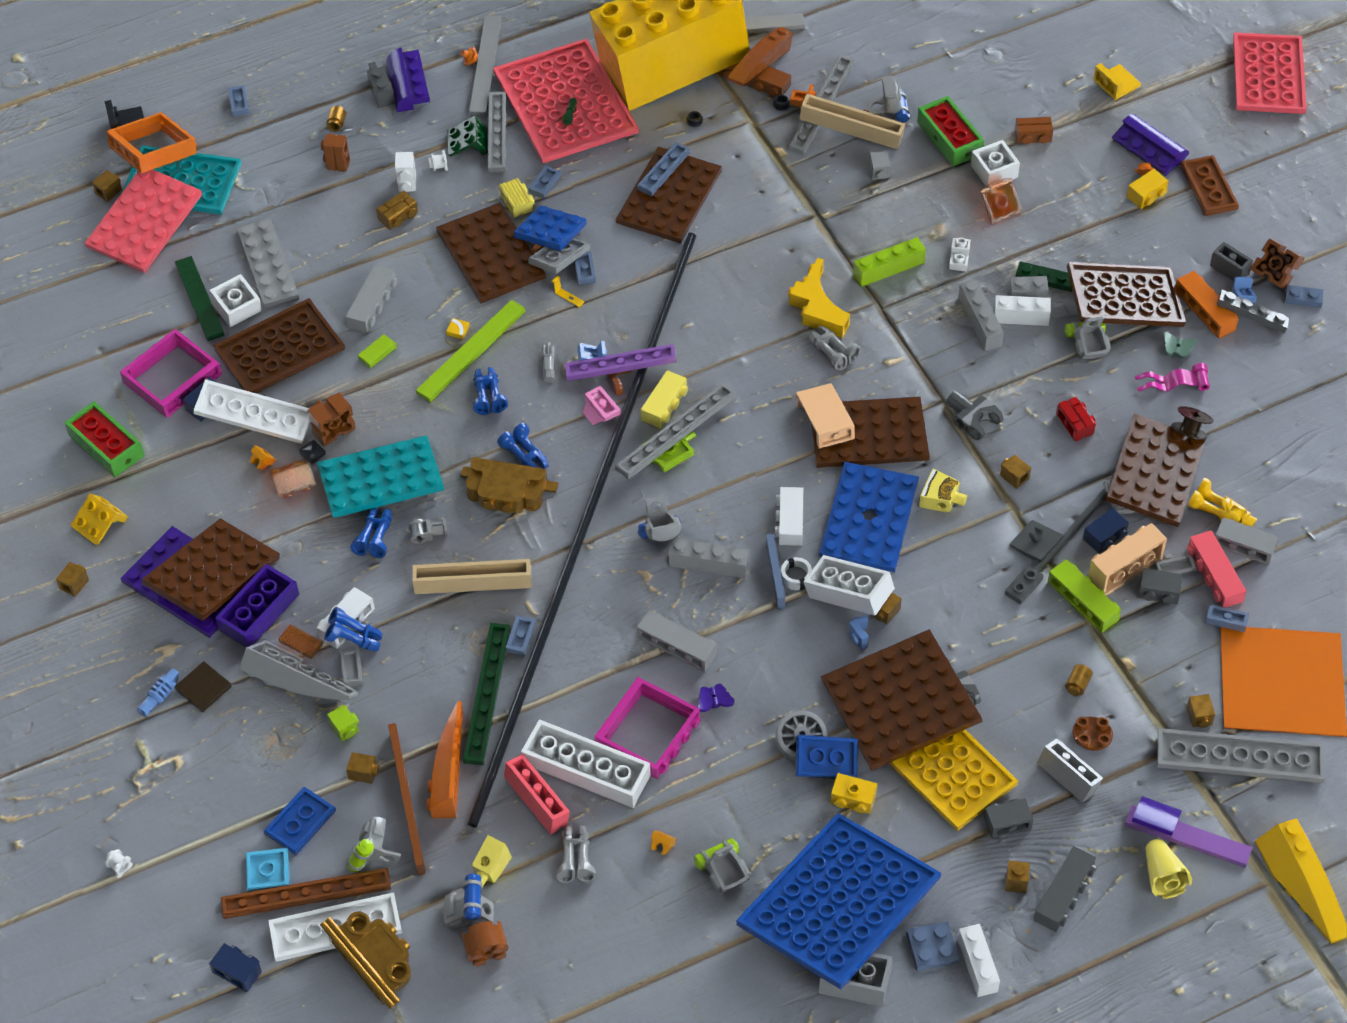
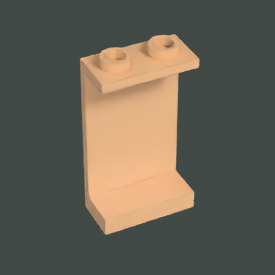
(826, 415)

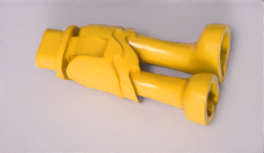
(1228, 508)

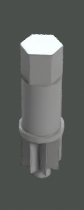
(548, 362)

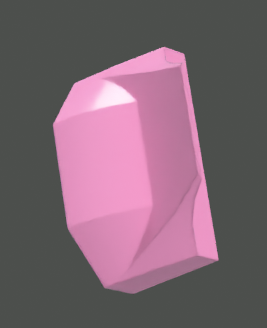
(599, 406)

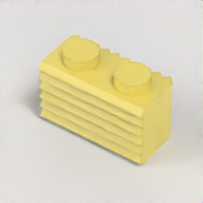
(516, 197)

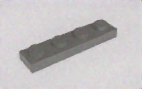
(1253, 311)

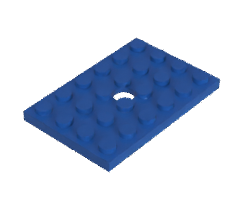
(872, 541)

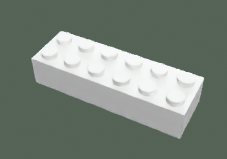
(586, 763)

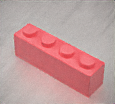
(1216, 569)
(536, 794)

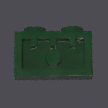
(467, 134)

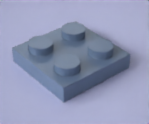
(932, 946)

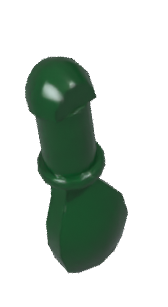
(567, 118)

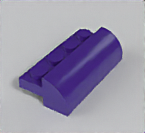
(407, 79)
(1149, 144)

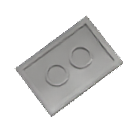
(556, 260)

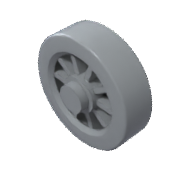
(793, 719)

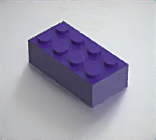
(257, 606)

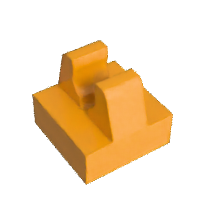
(261, 455)
(667, 841)

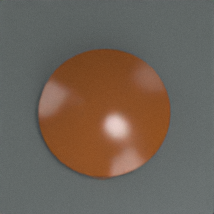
(1092, 733)

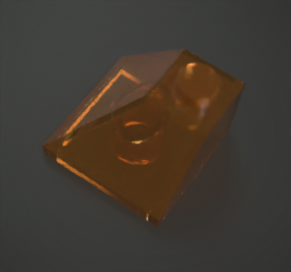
(1000, 199)

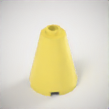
(1166, 872)

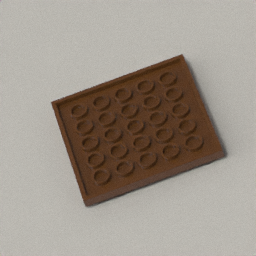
(901, 699)

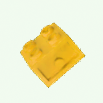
(1115, 81)
(96, 518)

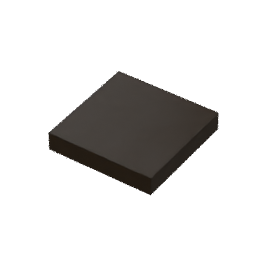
(203, 686)

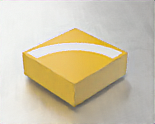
(458, 328)

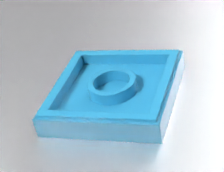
(267, 869)

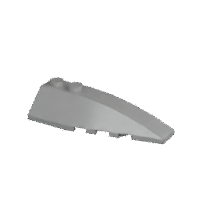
(288, 672)

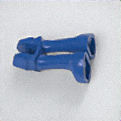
(482, 383)
(520, 435)
(376, 545)
(366, 639)

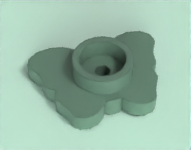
(1177, 347)

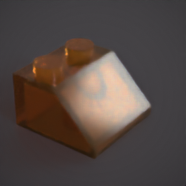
(292, 478)

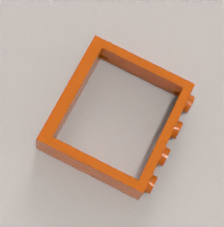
(120, 137)

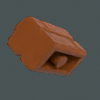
(1034, 130)
(336, 152)

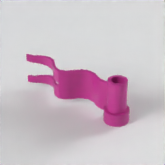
(1193, 377)

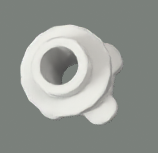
(438, 161)
(118, 862)

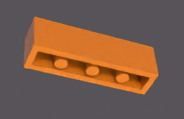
(1203, 302)

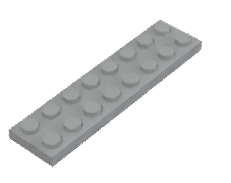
(1240, 755)

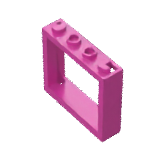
(156, 353)
(662, 697)

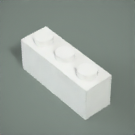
(1022, 310)
(790, 516)
(356, 605)
(978, 960)

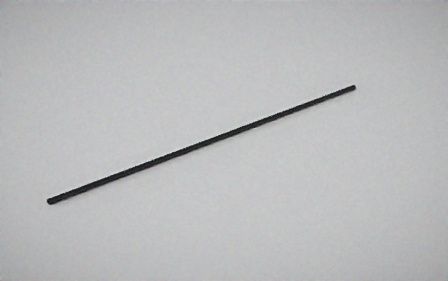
(577, 543)

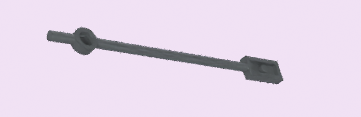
(1031, 577)

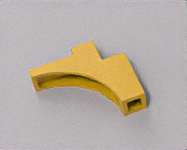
(815, 305)

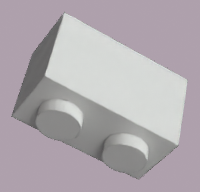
(405, 171)

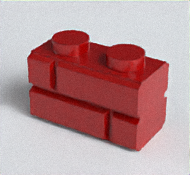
(1076, 418)

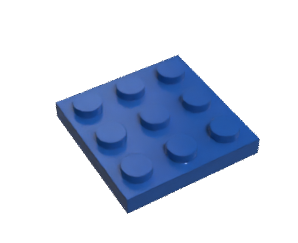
(550, 228)

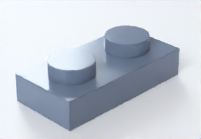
(238, 100)
(544, 181)
(585, 269)
(1304, 296)
(1227, 618)
(520, 635)

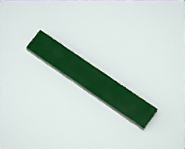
(199, 298)

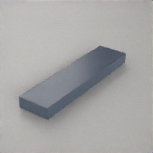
(663, 169)
(775, 571)

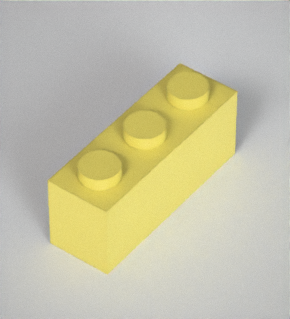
(664, 399)

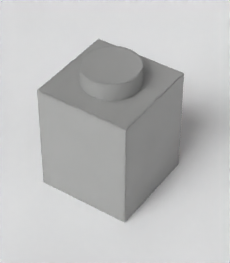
(879, 165)

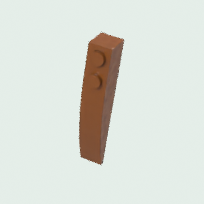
(762, 55)

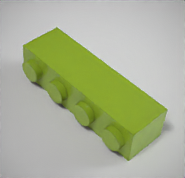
(889, 261)
(1084, 595)

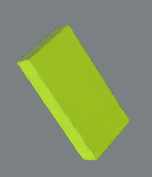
(377, 351)

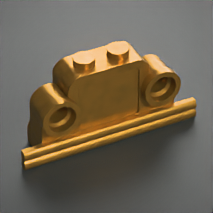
(506, 485)
(373, 953)

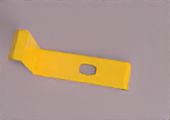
(564, 294)

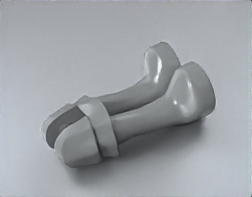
(826, 338)
(585, 870)

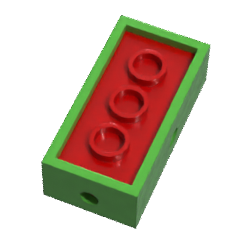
(949, 130)
(104, 439)

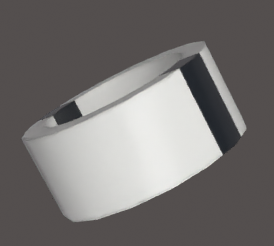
(793, 584)

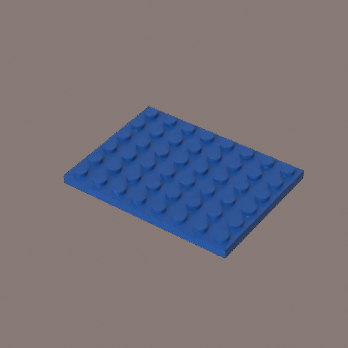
(838, 900)

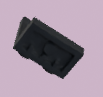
(122, 117)

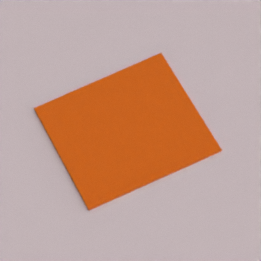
(1283, 681)

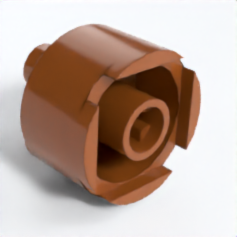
(485, 942)

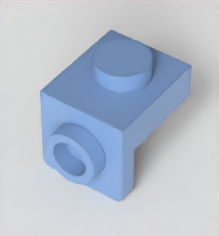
(1243, 288)
(587, 351)
(857, 633)

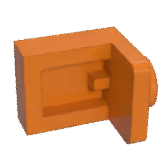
(797, 97)

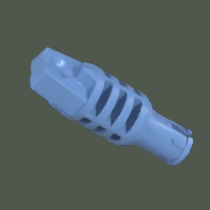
(159, 692)

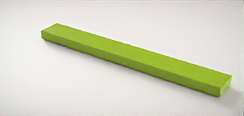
(470, 351)

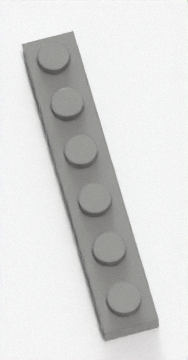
(497, 132)

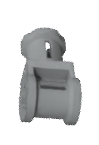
(426, 530)

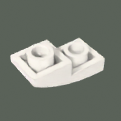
(959, 254)

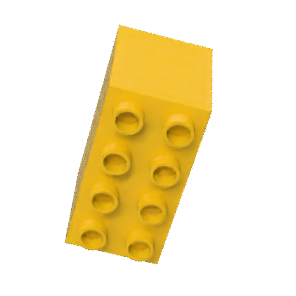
(666, 43)

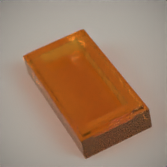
(300, 641)

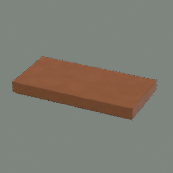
(1209, 185)

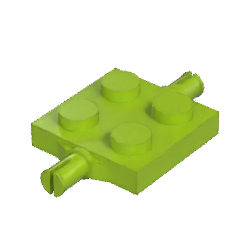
(676, 454)

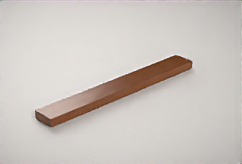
(406, 799)
(305, 893)

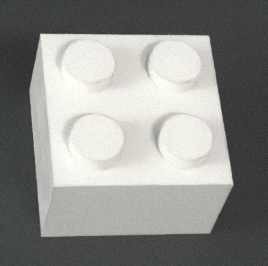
(995, 162)
(235, 300)

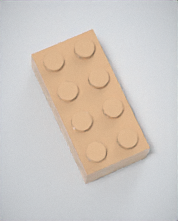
(1127, 559)

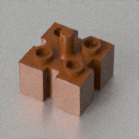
(1277, 263)
(331, 418)

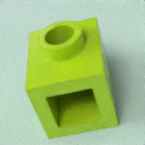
(343, 722)

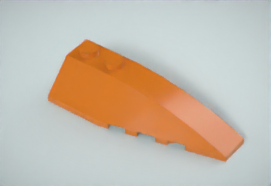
(446, 768)

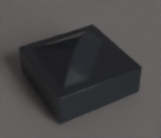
(312, 451)

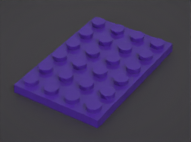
(163, 549)

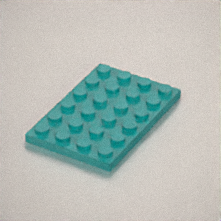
(206, 172)
(380, 476)

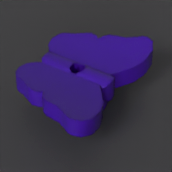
(714, 698)

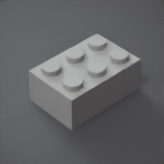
(866, 985)

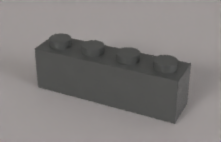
(1065, 889)

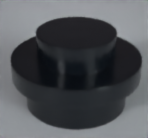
(781, 102)
(694, 119)

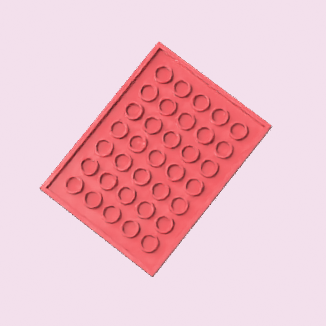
(541, 92)

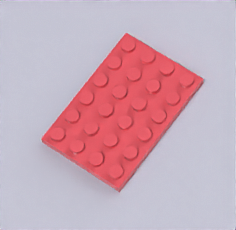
(1269, 73)
(143, 219)

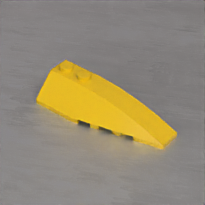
(1302, 875)

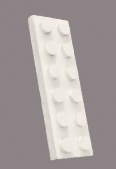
(252, 411)
(302, 932)

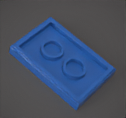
(826, 756)
(299, 820)

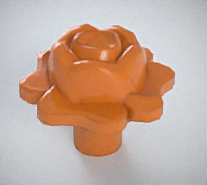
(470, 56)
(1143, 168)

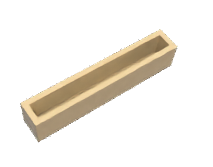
(852, 121)
(472, 576)

